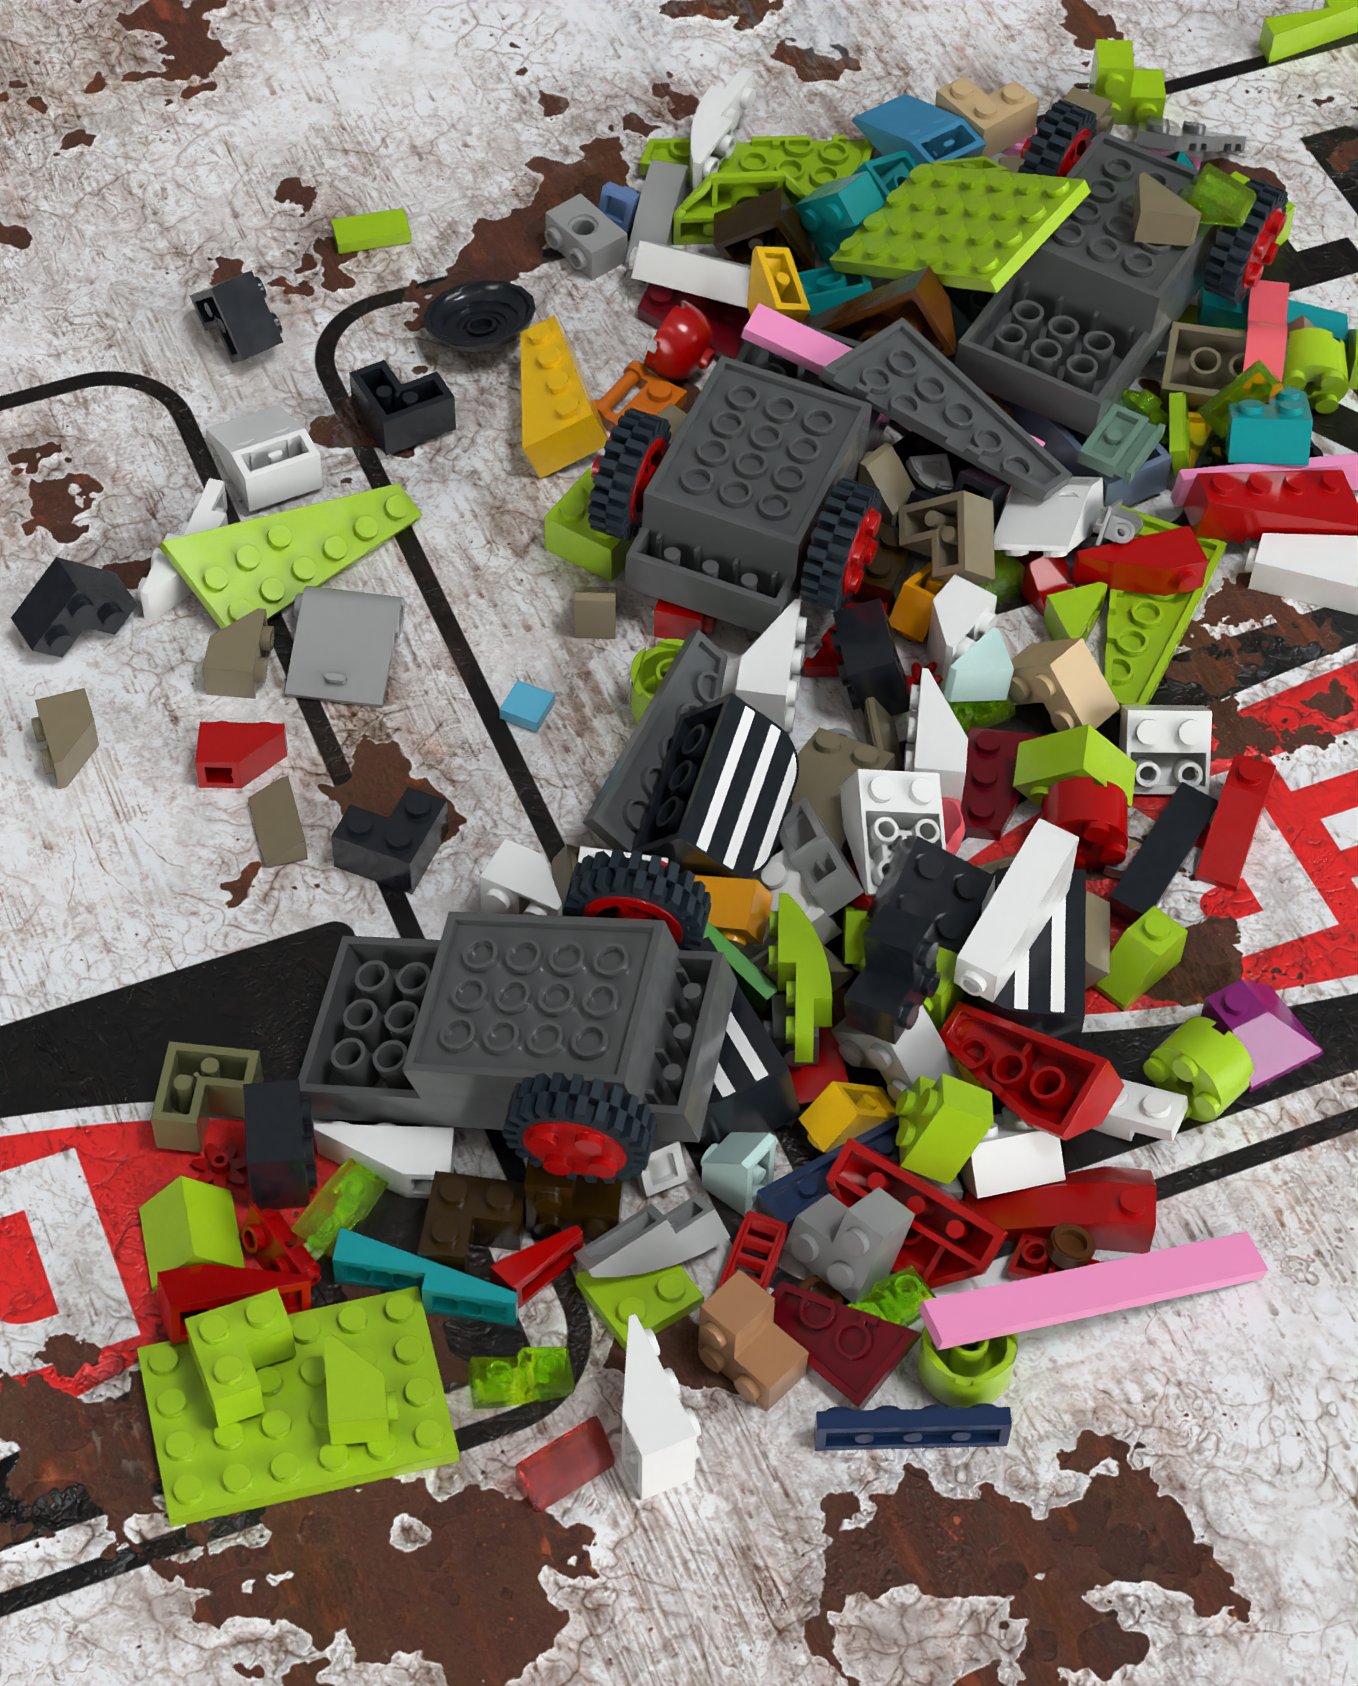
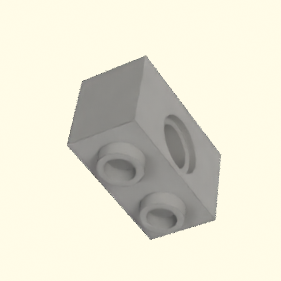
(586, 237)

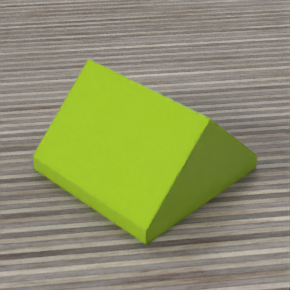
(189, 1227)

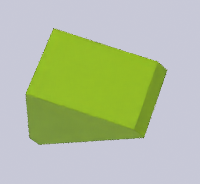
(1074, 611)

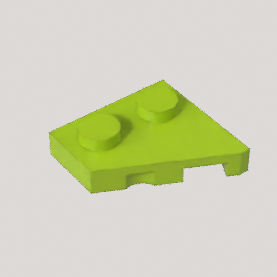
(655, 1298)

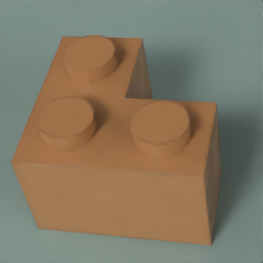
(746, 1344)

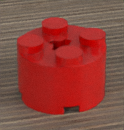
(1092, 814)

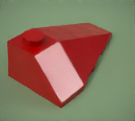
(1033, 1074)
(1106, 1201)

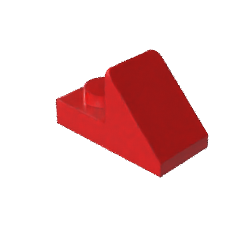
(1044, 577)

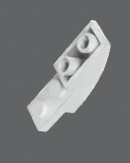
(714, 124)
(164, 585)
(1145, 1112)

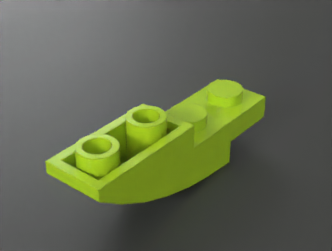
(801, 973)

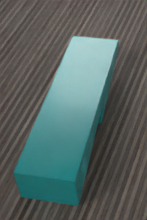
(1222, 313)
(443, 1290)

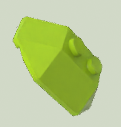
(718, 191)

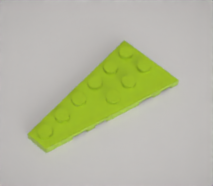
(805, 160)
(280, 554)
(1149, 627)

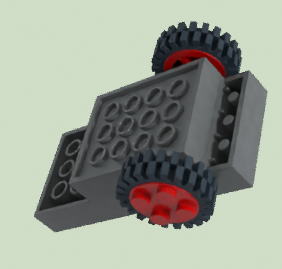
(1090, 298)
(748, 495)
(554, 1028)

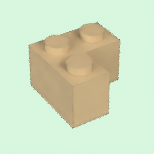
(998, 118)
(1065, 680)

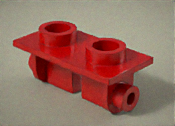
(267, 1238)

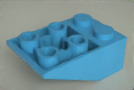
(919, 128)

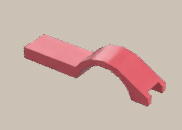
(1267, 325)

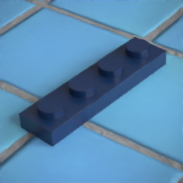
(808, 1184)
(912, 1428)

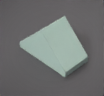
(981, 672)

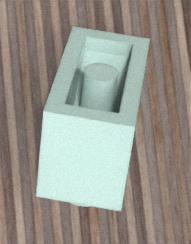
(739, 1168)

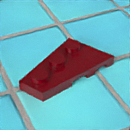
(726, 318)
(988, 785)
(842, 1343)

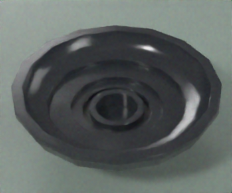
(479, 315)

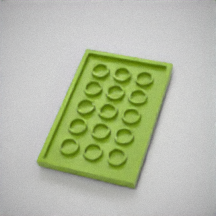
(962, 224)
(289, 1446)

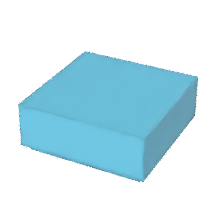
(527, 706)

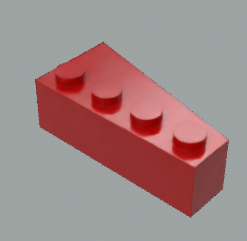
(1277, 502)

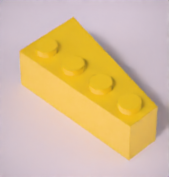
(556, 402)

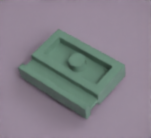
(1120, 443)

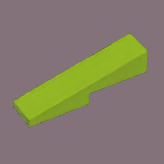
(1301, 31)

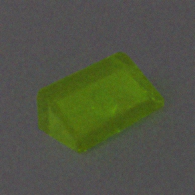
(1254, 383)

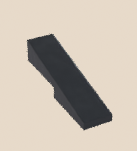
(1162, 853)

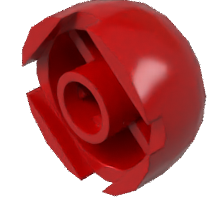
(682, 344)

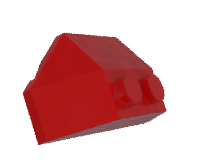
(947, 1235)

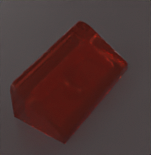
(564, 1465)

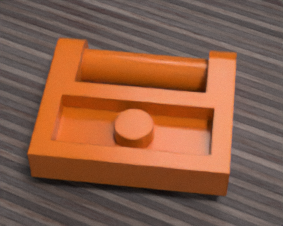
(652, 397)

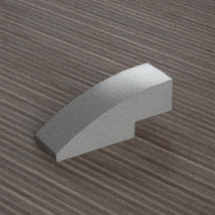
(659, 198)
(818, 858)
(654, 1240)

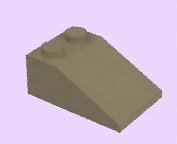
(1202, 362)
(824, 766)

